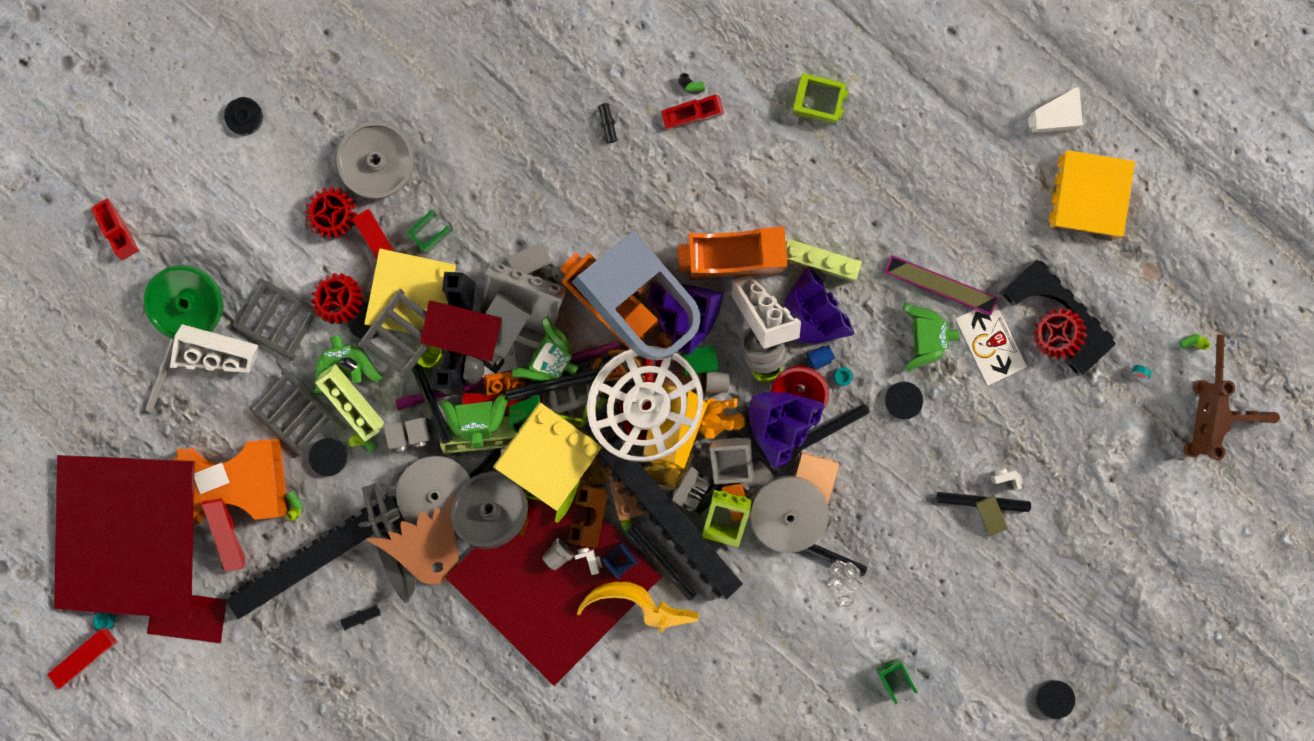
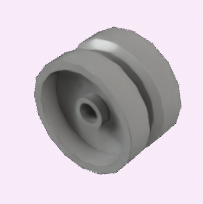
(761, 359)

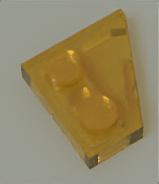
(668, 476)

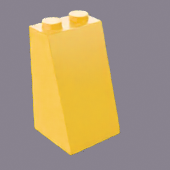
(680, 456)

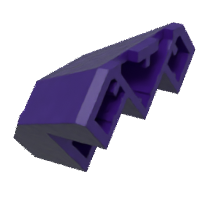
(816, 310)
(675, 319)
(782, 422)

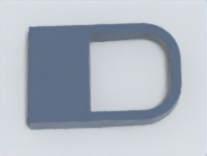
(619, 276)

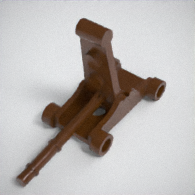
(1214, 412)

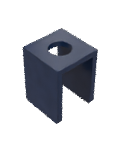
(616, 568)

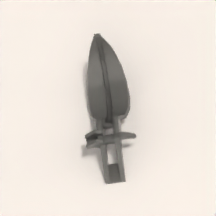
(399, 576)

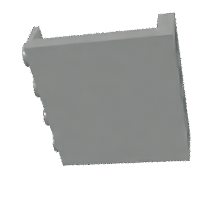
(529, 291)

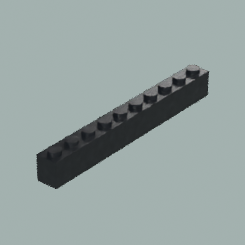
(671, 521)
(305, 562)

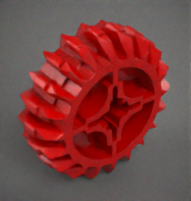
(323, 214)
(324, 306)
(1054, 339)

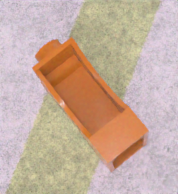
(734, 253)
(631, 310)
(254, 480)

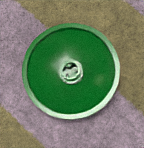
(183, 297)

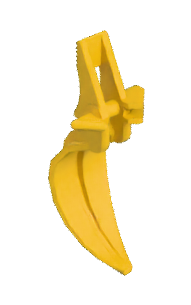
(654, 616)

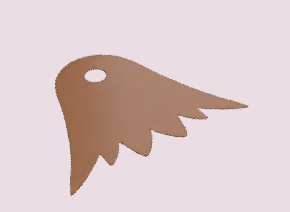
(424, 545)

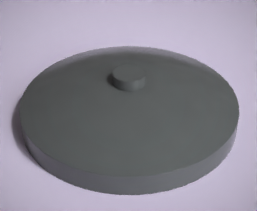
(489, 510)

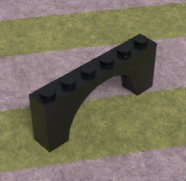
(1038, 281)
(449, 376)

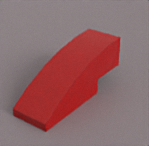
(692, 112)
(114, 229)

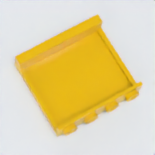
(1092, 193)

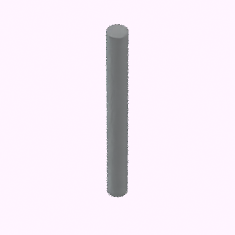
(160, 378)

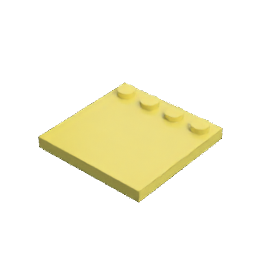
(416, 276)
(547, 456)

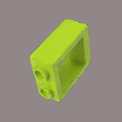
(817, 115)
(723, 533)

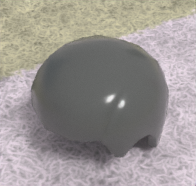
(473, 370)

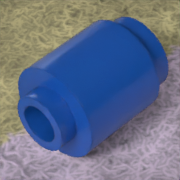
(819, 357)

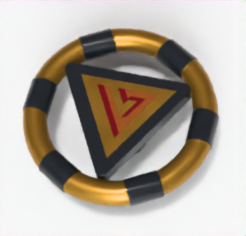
(618, 372)

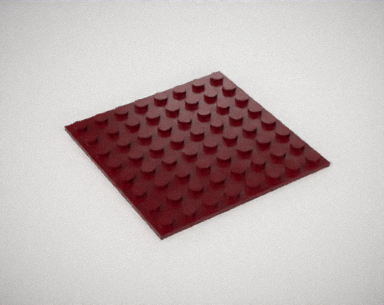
(124, 535)
(540, 605)

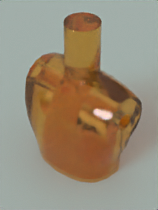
(663, 340)

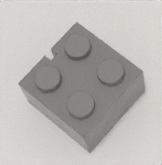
(532, 260)
(412, 432)
(732, 460)

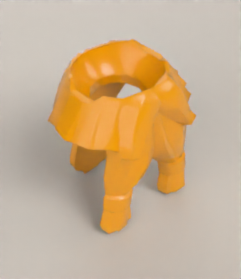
(716, 420)

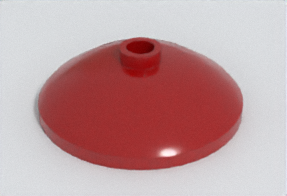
(814, 383)

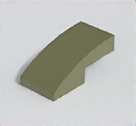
(991, 515)

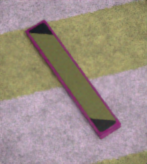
(940, 285)

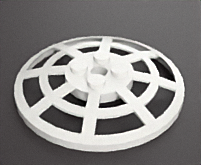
(634, 402)

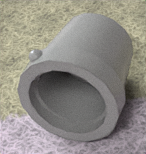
(715, 382)
(557, 554)

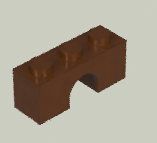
(588, 530)

